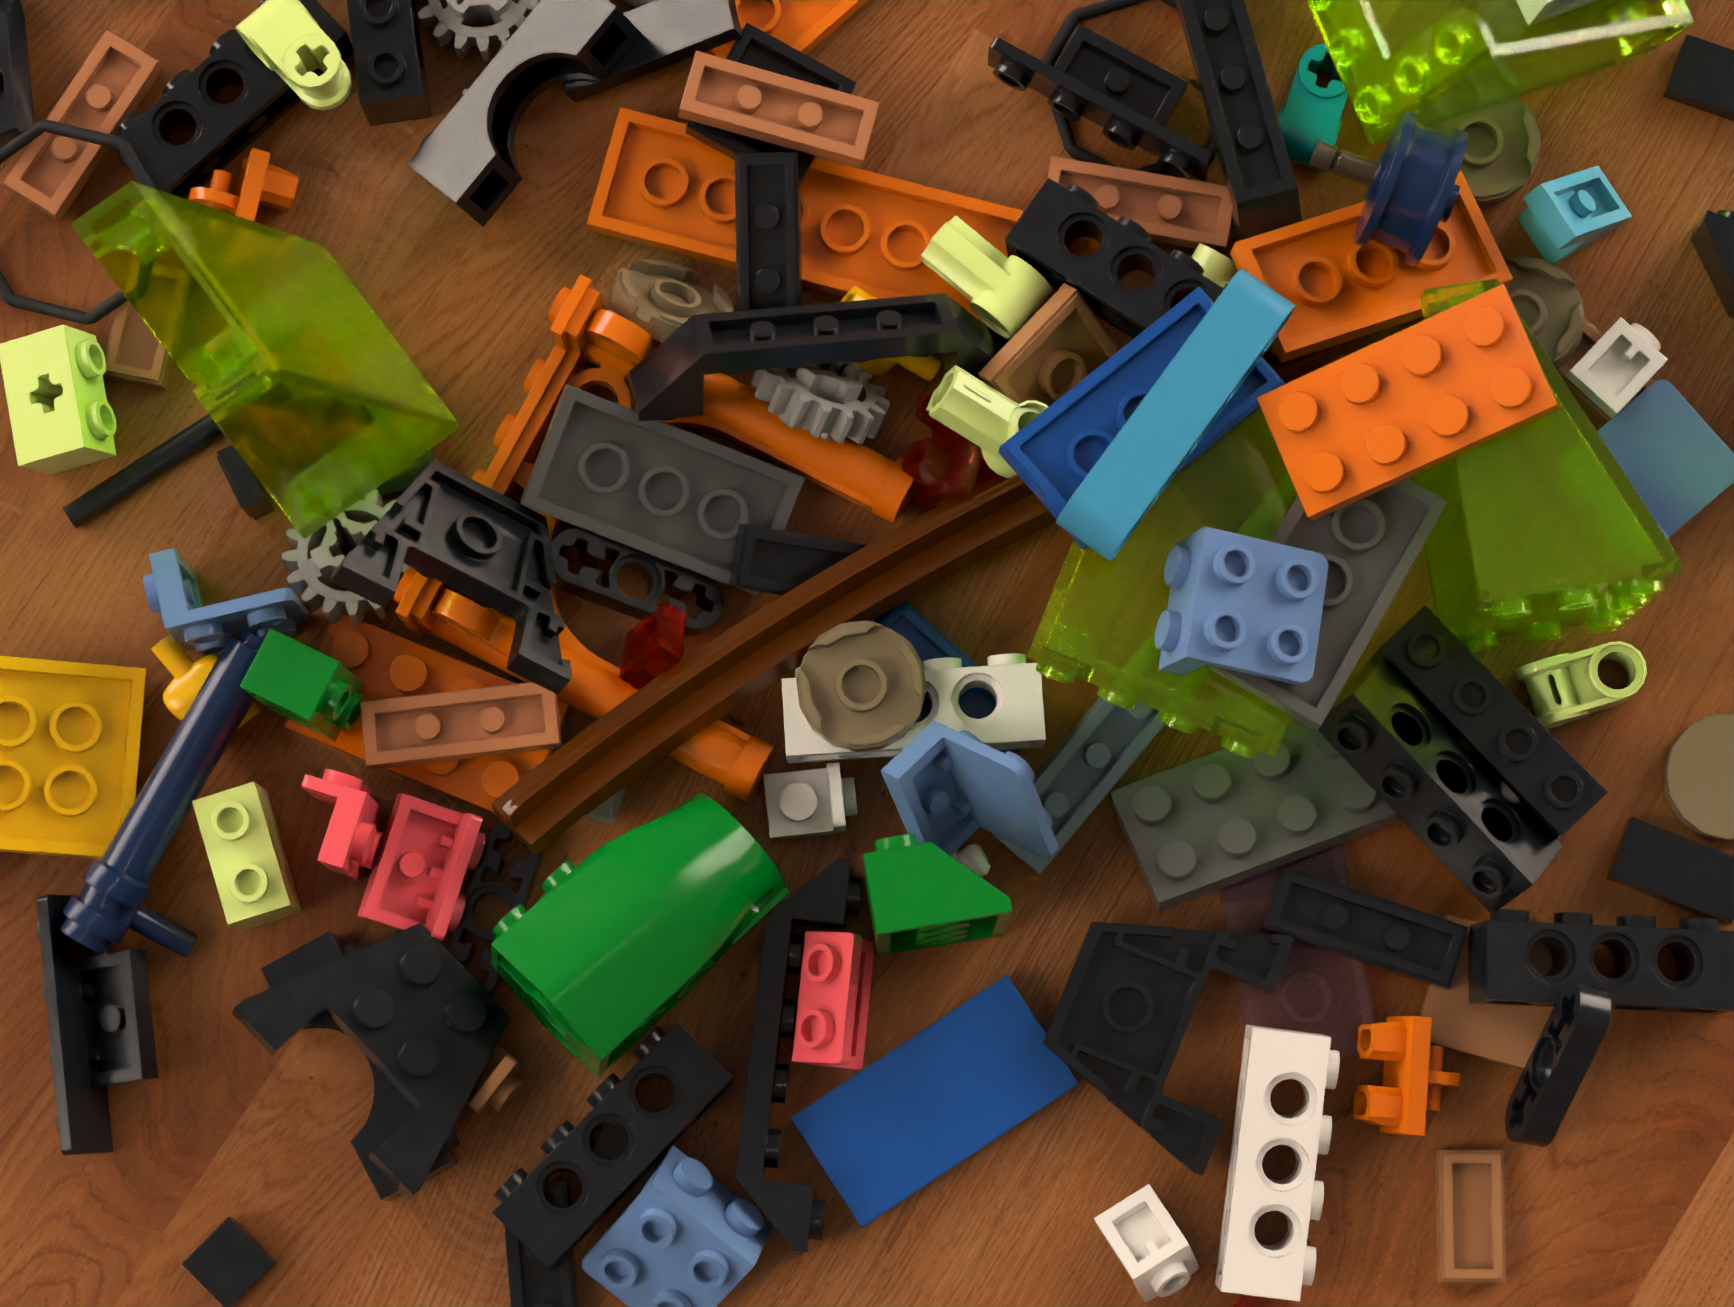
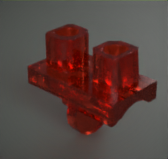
(944, 463)

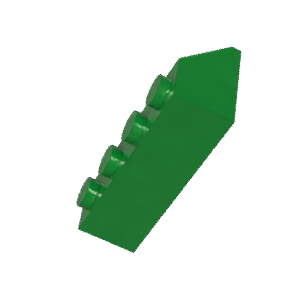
(928, 898)

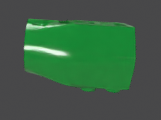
(635, 927)

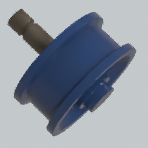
(1406, 188)

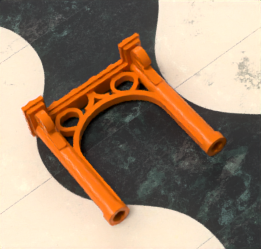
(730, 409)

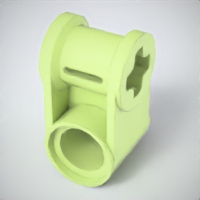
(293, 47)
(1569, 685)

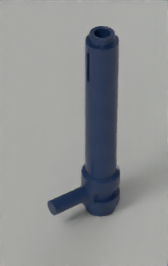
(120, 878)

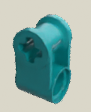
(1310, 110)

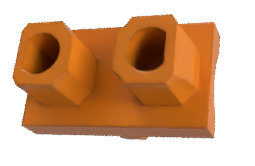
(255, 185)
(1410, 1075)

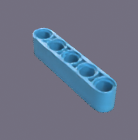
(1175, 415)

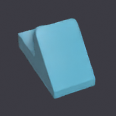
(1571, 213)

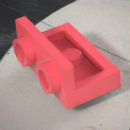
(352, 832)
(422, 867)
(833, 1000)

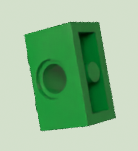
(304, 685)

